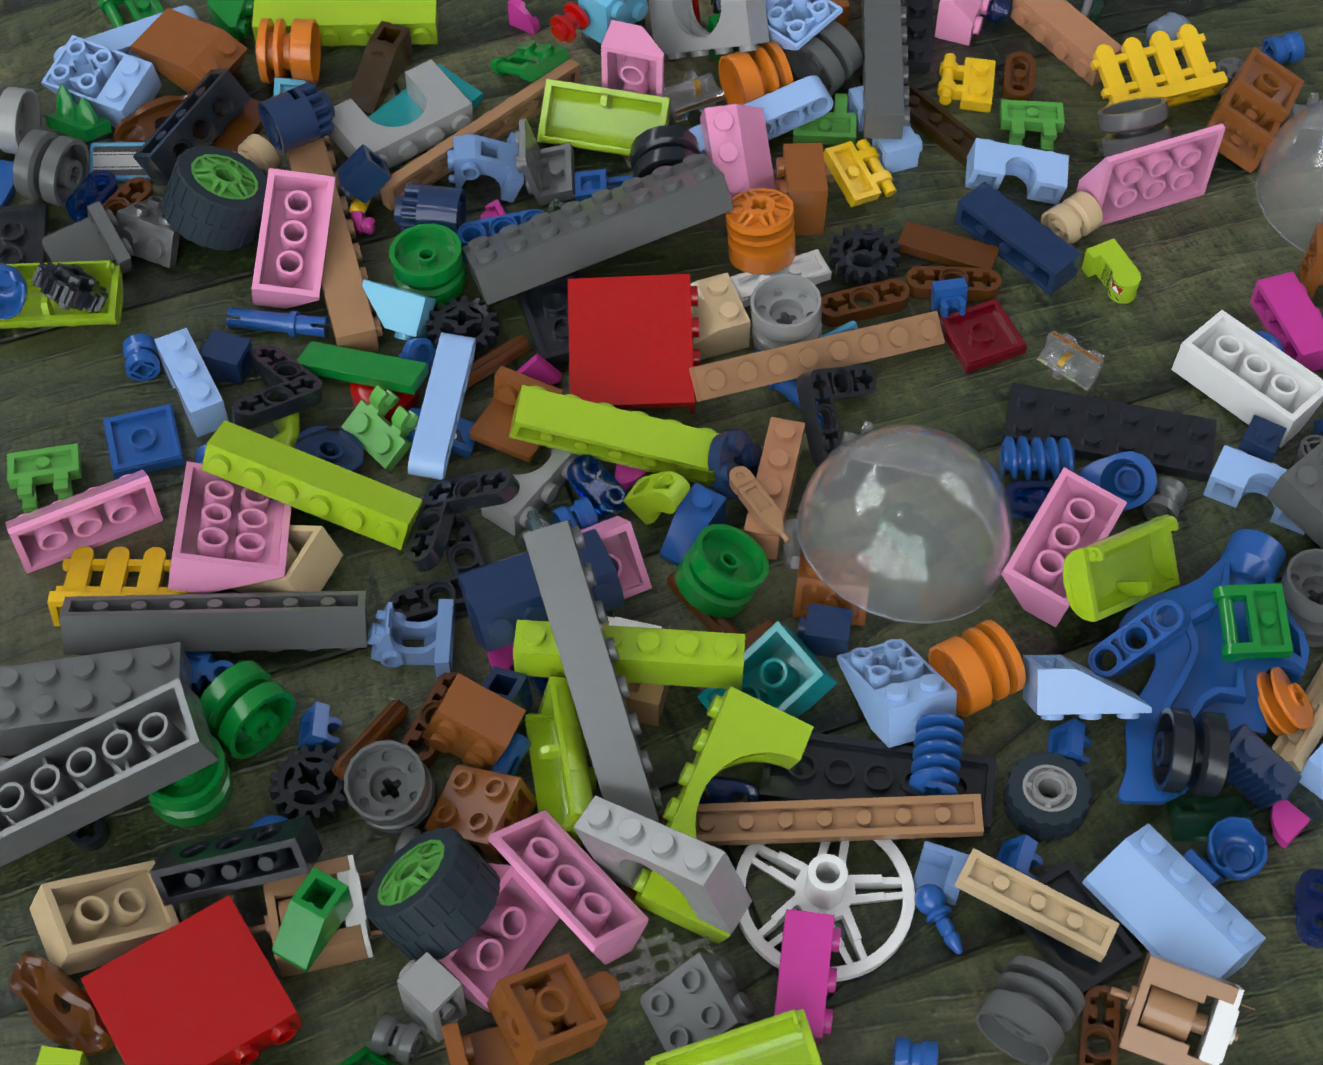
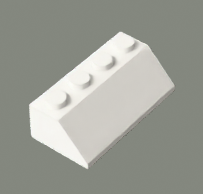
(1249, 375)

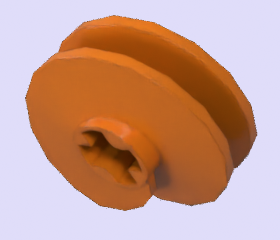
(1283, 703)

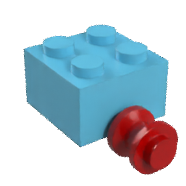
(595, 17)

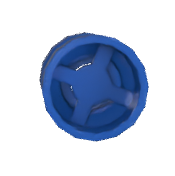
(1288, 48)
(141, 357)
(580, 514)
(914, 1054)

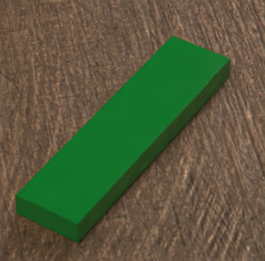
(364, 367)

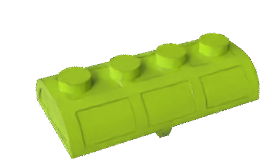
(598, 116)
(45, 312)
(1122, 569)
(559, 757)
(771, 1041)

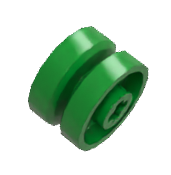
(429, 262)
(721, 571)
(246, 709)
(197, 796)

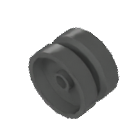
(829, 55)
(1133, 124)
(50, 166)

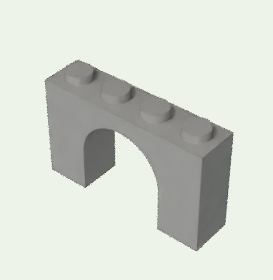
(678, 31)
(443, 115)
(627, 841)

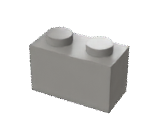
(431, 995)

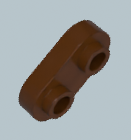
(1019, 76)

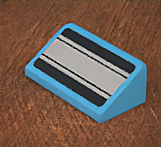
(118, 159)

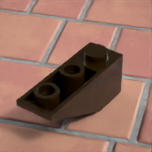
(381, 66)

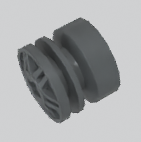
(1304, 593)
(378, 770)
(1030, 1010)

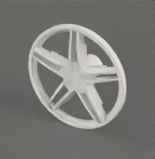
(830, 890)

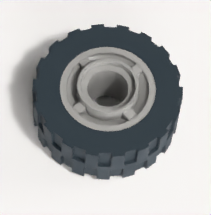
(1042, 815)

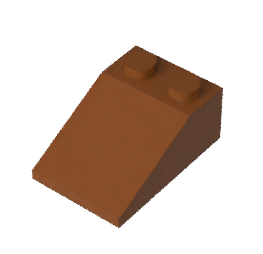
(188, 49)

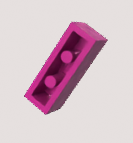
(1291, 317)
(806, 968)

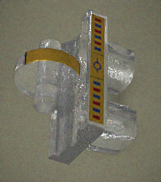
(693, 94)
(1071, 360)

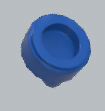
(419, 350)

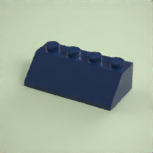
(509, 592)

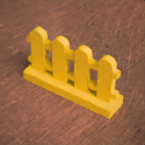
(1175, 88)
(114, 577)

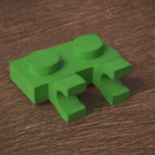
(1032, 116)
(830, 129)
(378, 436)
(43, 466)

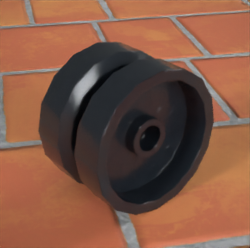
(661, 147)
(1190, 752)

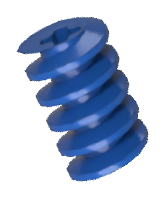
(1036, 457)
(936, 755)

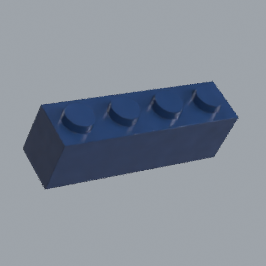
(1021, 238)

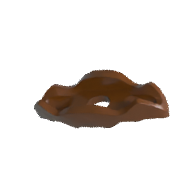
(142, 122)
(41, 987)

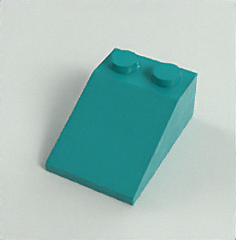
(780, 673)

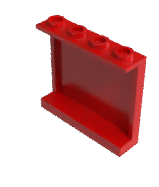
(633, 340)
(194, 995)

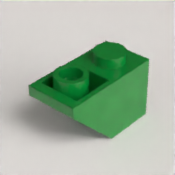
(231, 16)
(312, 919)

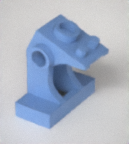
(481, 155)
(438, 636)

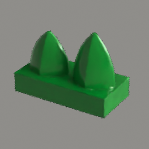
(77, 120)

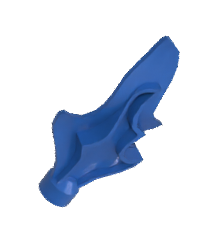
(1191, 666)

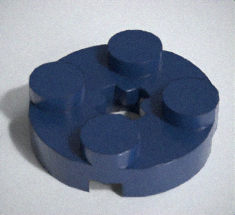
(343, 445)
(729, 451)

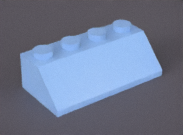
(1172, 906)

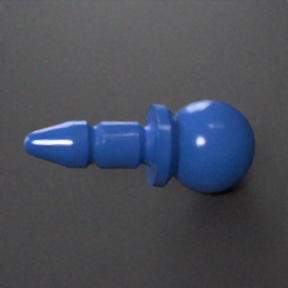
(931, 902)

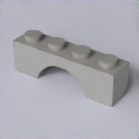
(534, 492)

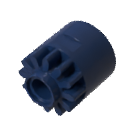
(296, 117)
(430, 205)

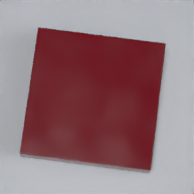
(982, 336)

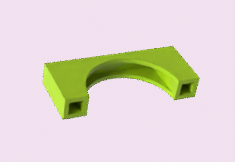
(737, 734)

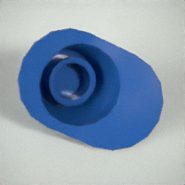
(1124, 475)

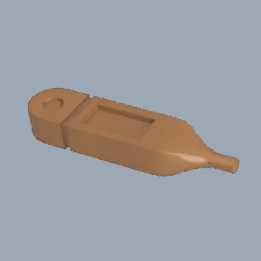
(757, 501)

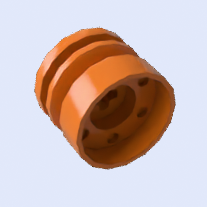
(284, 51)
(753, 73)
(761, 231)
(979, 666)

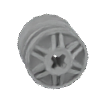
(18, 115)
(785, 311)

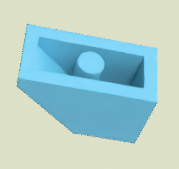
(400, 309)

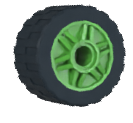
(215, 198)
(432, 894)

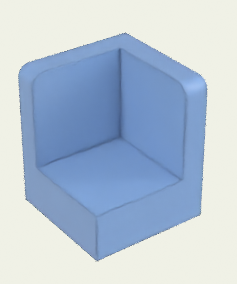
(940, 867)

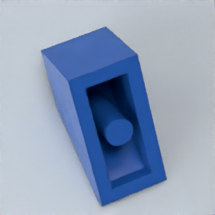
(698, 510)

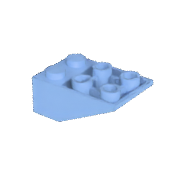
(797, 21)
(106, 77)
(1064, 687)
(895, 689)

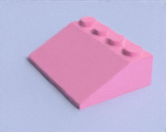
(1153, 174)
(226, 535)

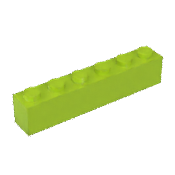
(353, 20)
(612, 434)
(311, 484)
(644, 655)

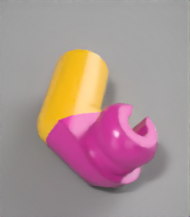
(361, 223)

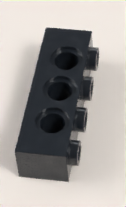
(196, 109)
(236, 860)

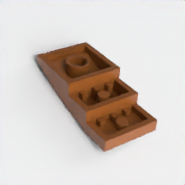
(1254, 108)

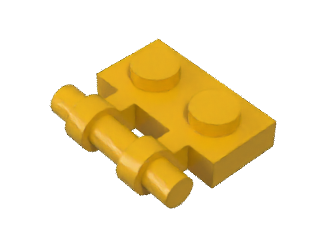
(976, 87)
(852, 174)

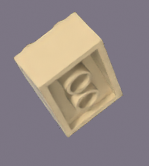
(721, 316)
(309, 562)
(99, 916)

